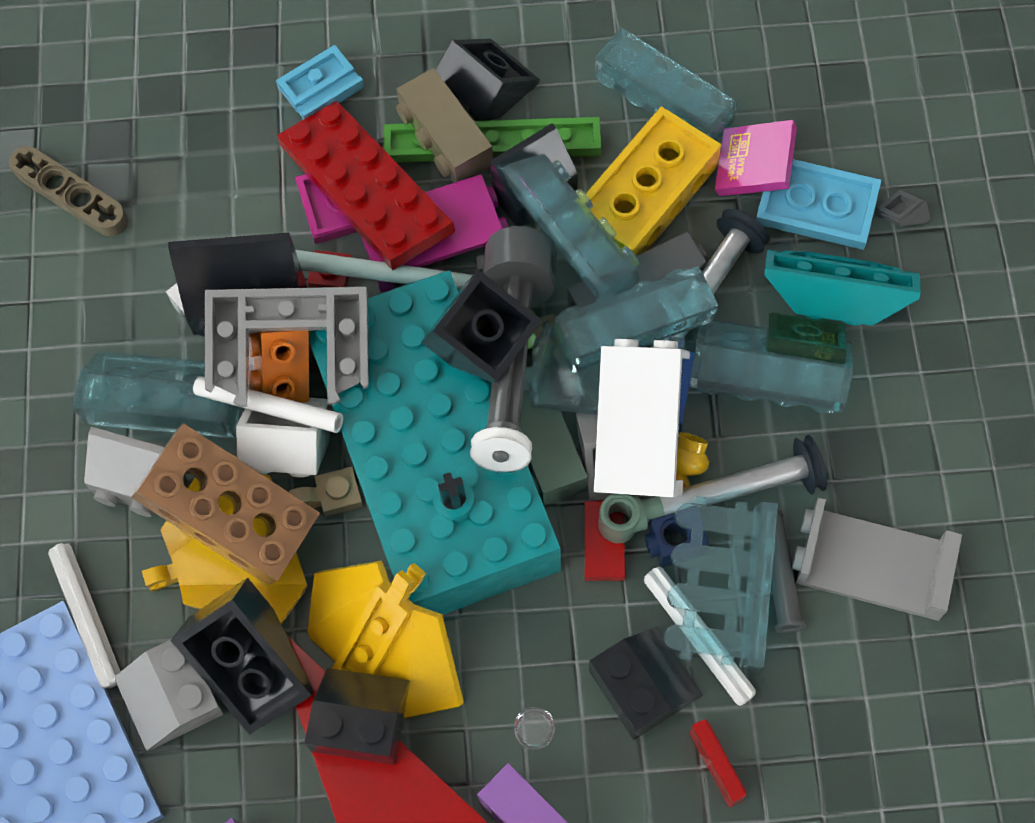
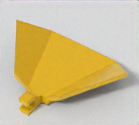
(207, 575)
(380, 632)

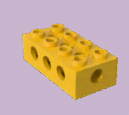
(653, 179)

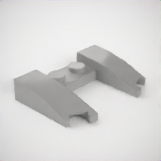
(236, 312)

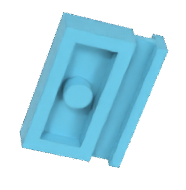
(320, 82)

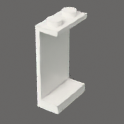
(639, 419)

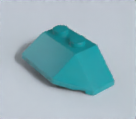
(840, 286)

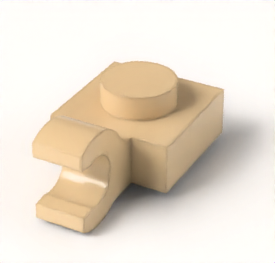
(335, 492)

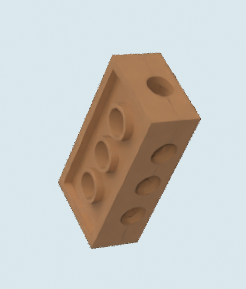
(250, 493)

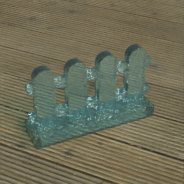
(731, 602)

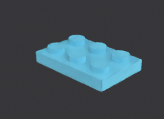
(822, 205)

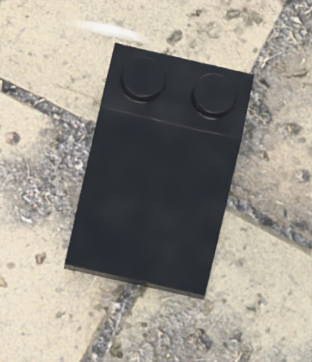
(244, 656)

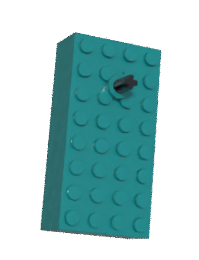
(411, 452)

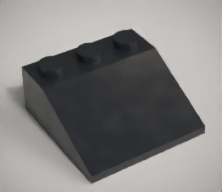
(231, 263)

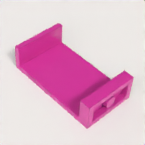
(474, 218)

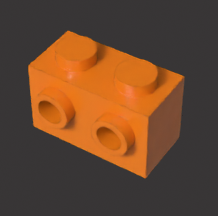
(280, 364)

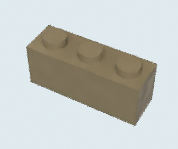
(444, 127)

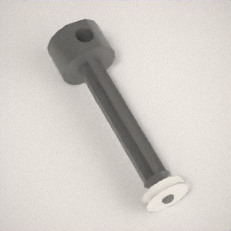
(525, 267)

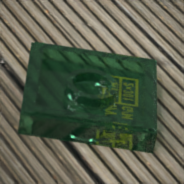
(806, 338)

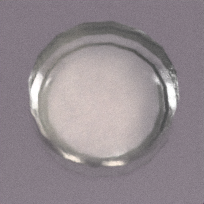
(534, 728)

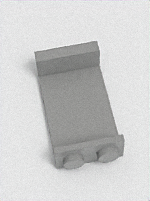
(877, 563)

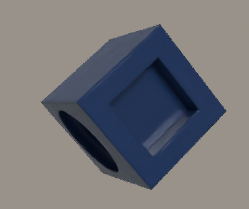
(655, 540)

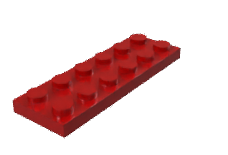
(366, 185)

